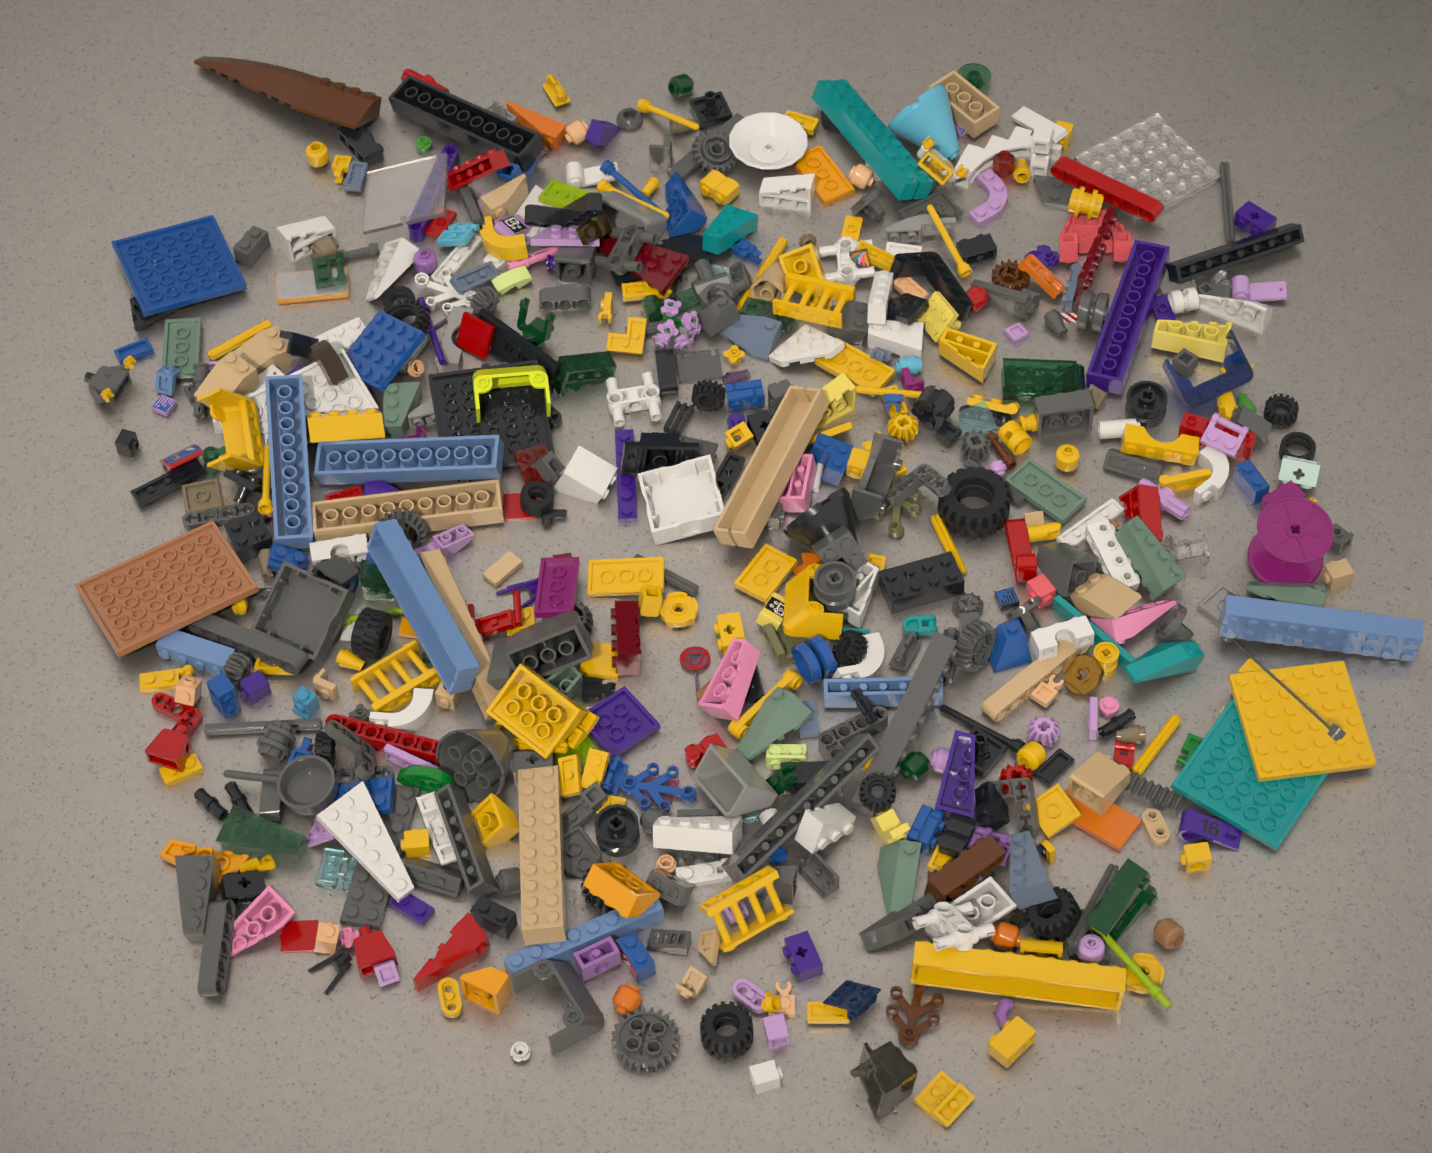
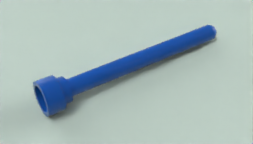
(608, 169)

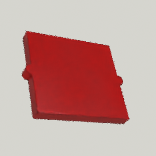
(512, 508)
(299, 936)

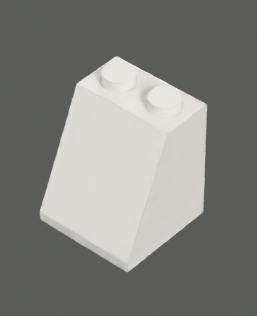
(586, 476)

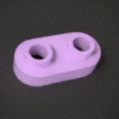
(751, 997)

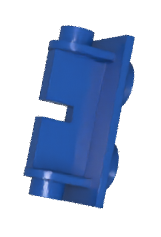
(614, 773)

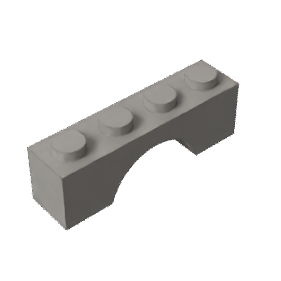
(452, 354)

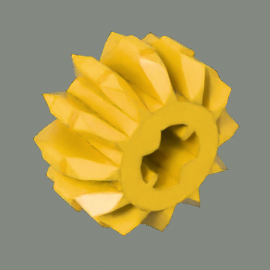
(903, 427)

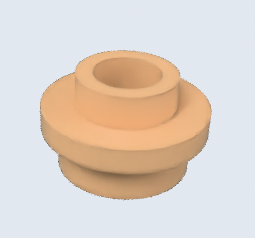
(419, 368)
(666, 859)

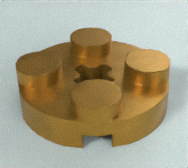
(1093, 671)

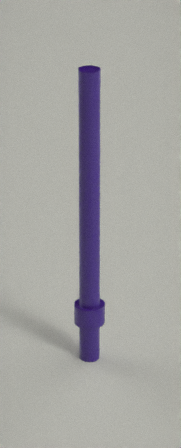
(433, 336)

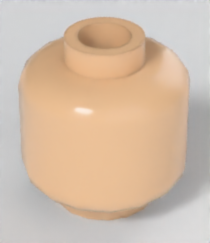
(576, 132)
(861, 176)

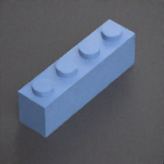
(194, 651)

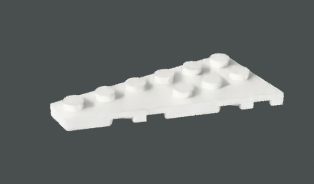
(362, 833)

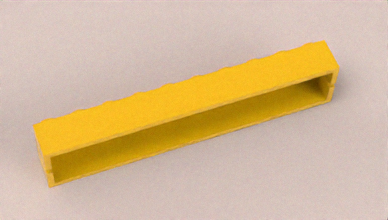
(1019, 976)

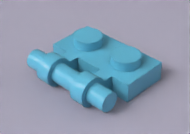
(457, 234)

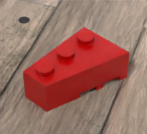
(1144, 502)

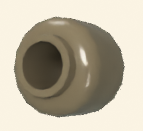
(325, 246)

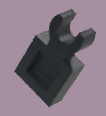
(595, 689)

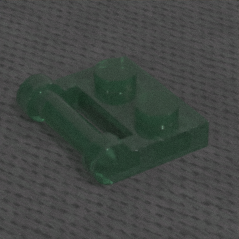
(323, 271)

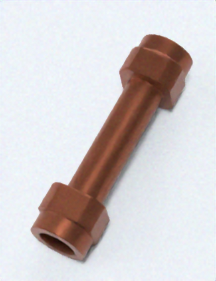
(1007, 459)

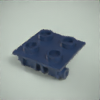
(854, 998)

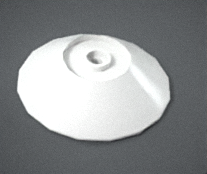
(768, 140)

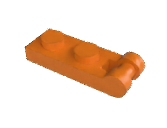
(1041, 275)

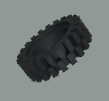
(410, 308)

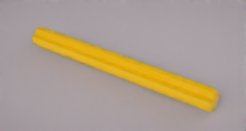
(771, 258)

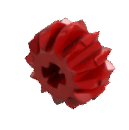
(1014, 772)

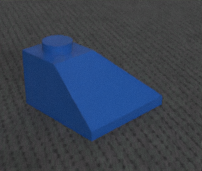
(1010, 647)

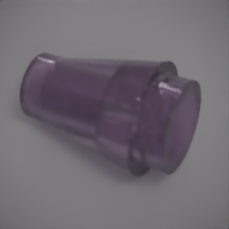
(736, 376)

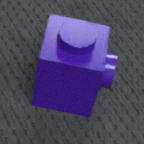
(254, 687)

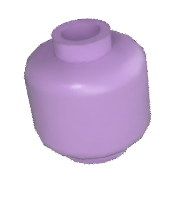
(939, 759)
(1091, 949)

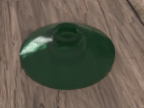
(975, 74)

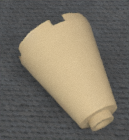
(769, 284)

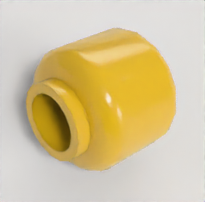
(317, 154)
(1067, 458)
(1031, 755)

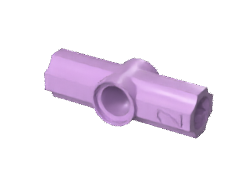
(1169, 501)

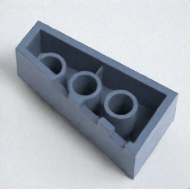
(1028, 873)

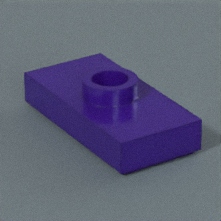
(1162, 309)

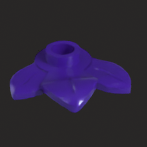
(1045, 255)

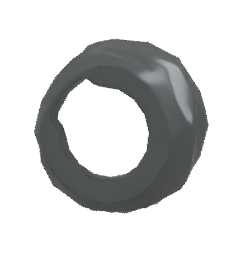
(629, 124)

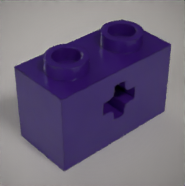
(1254, 219)
(809, 964)

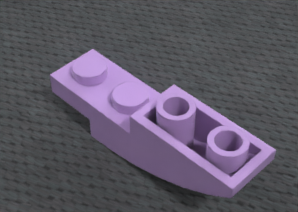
(449, 541)

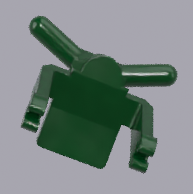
(538, 330)

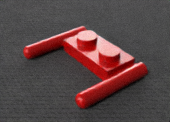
(499, 621)

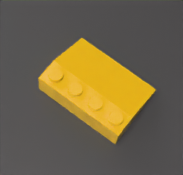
(535, 711)

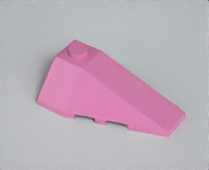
(1133, 620)
(262, 918)

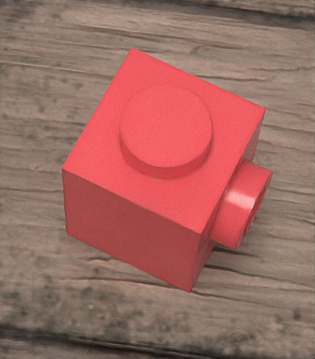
(1041, 587)

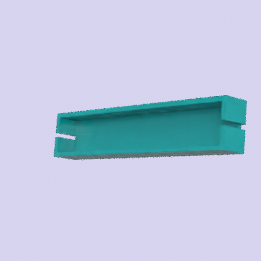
(872, 139)

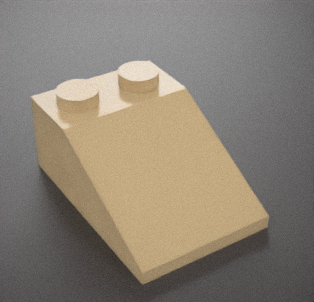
(505, 199)
(265, 349)
(230, 374)
(1104, 597)

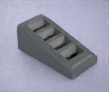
(680, 949)

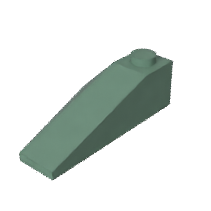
(898, 873)

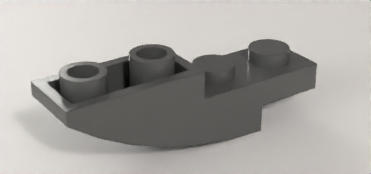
(896, 926)

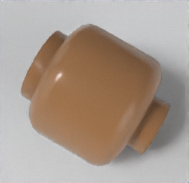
(1168, 933)

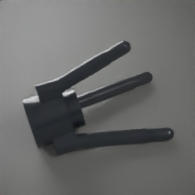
(339, 960)

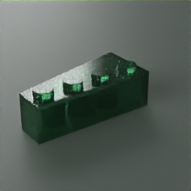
(253, 832)

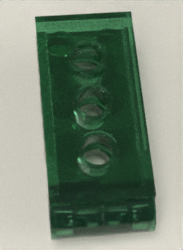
(1040, 377)

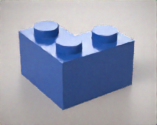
(833, 455)

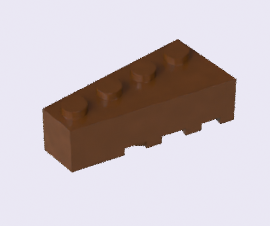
(964, 871)

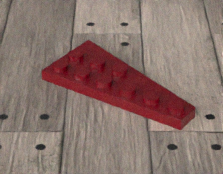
(1097, 249)
(659, 264)

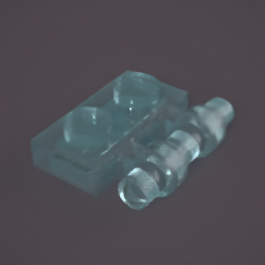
(330, 869)

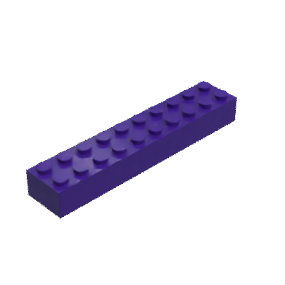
(1128, 317)

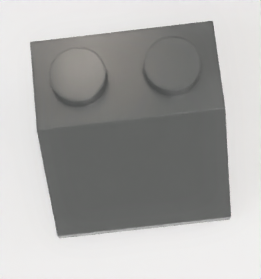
(854, 322)

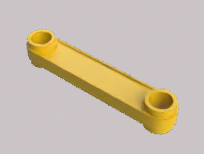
(790, 681)

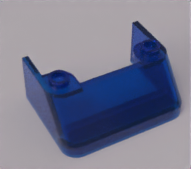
(1237, 375)

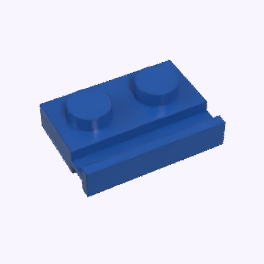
(280, 553)

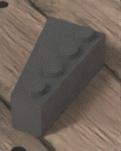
(197, 888)

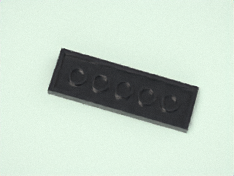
(512, 348)

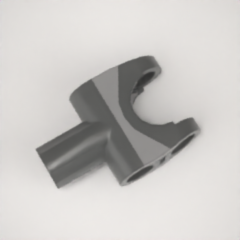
(710, 284)

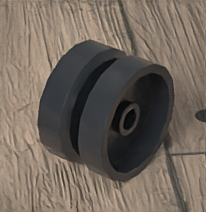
(1146, 403)
(617, 830)

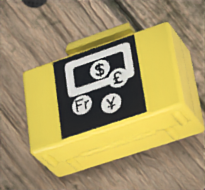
(772, 612)

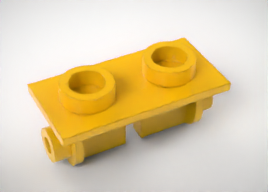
(555, 91)

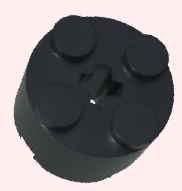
(933, 407)

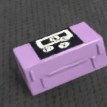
(511, 226)

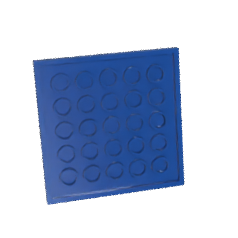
(178, 265)

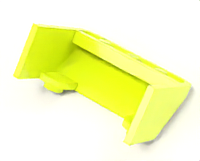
(532, 375)

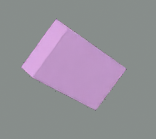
(1092, 718)

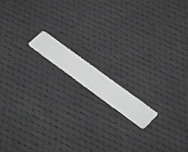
(347, 630)

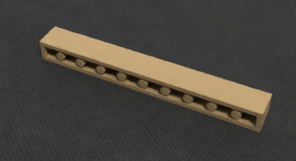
(444, 581)

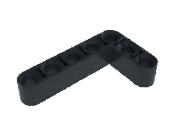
(572, 214)
(937, 273)

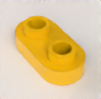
(450, 999)

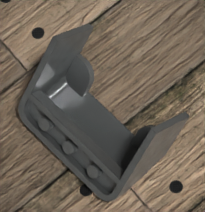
(877, 477)
(582, 1018)

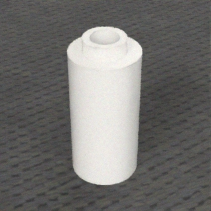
(1114, 428)

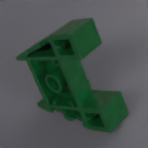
(1124, 901)

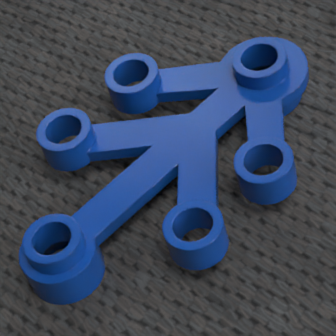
(656, 787)

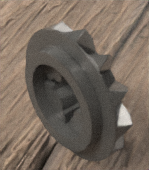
(961, 600)

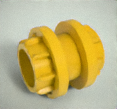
(1085, 203)

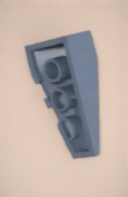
(755, 335)

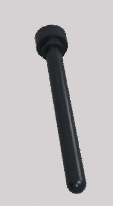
(1013, 744)

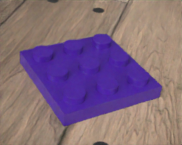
(621, 722)

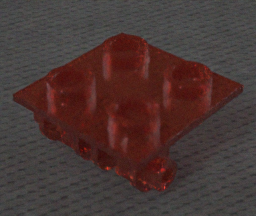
(526, 458)

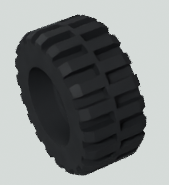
(969, 521)

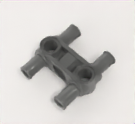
(626, 249)

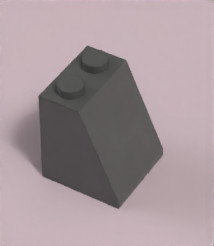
(575, 265)
(1065, 566)

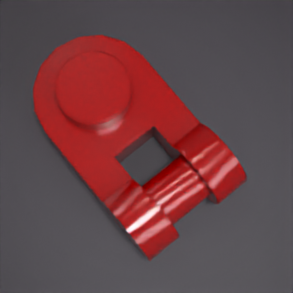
(1126, 760)

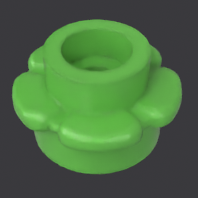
(423, 143)

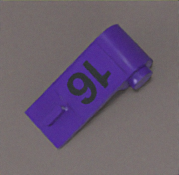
(1200, 825)

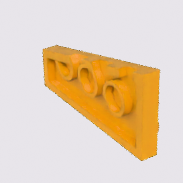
(228, 861)

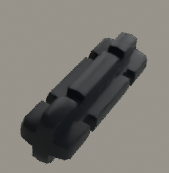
(864, 706)

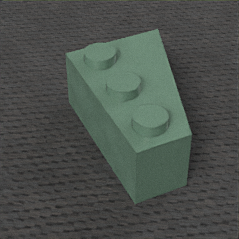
(398, 402)

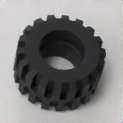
(371, 633)
(1062, 924)
(726, 1045)

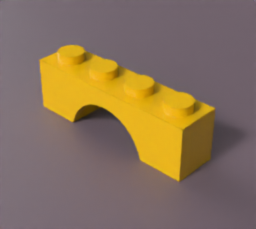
(1138, 442)

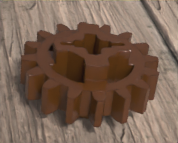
(1010, 276)

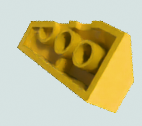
(808, 263)

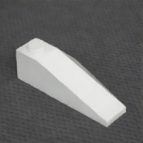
(393, 261)
(1244, 313)

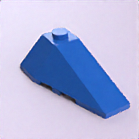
(683, 207)

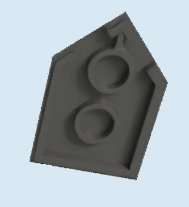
(579, 852)

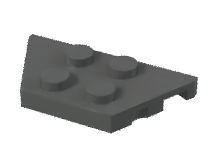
(1053, 192)

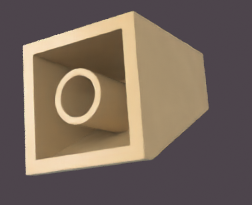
(1098, 782)

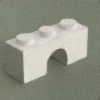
(1041, 150)
(351, 546)
(1076, 631)

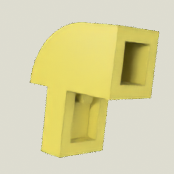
(889, 827)

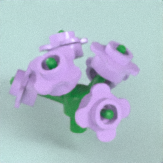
(672, 324)

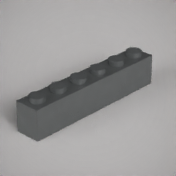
(465, 840)

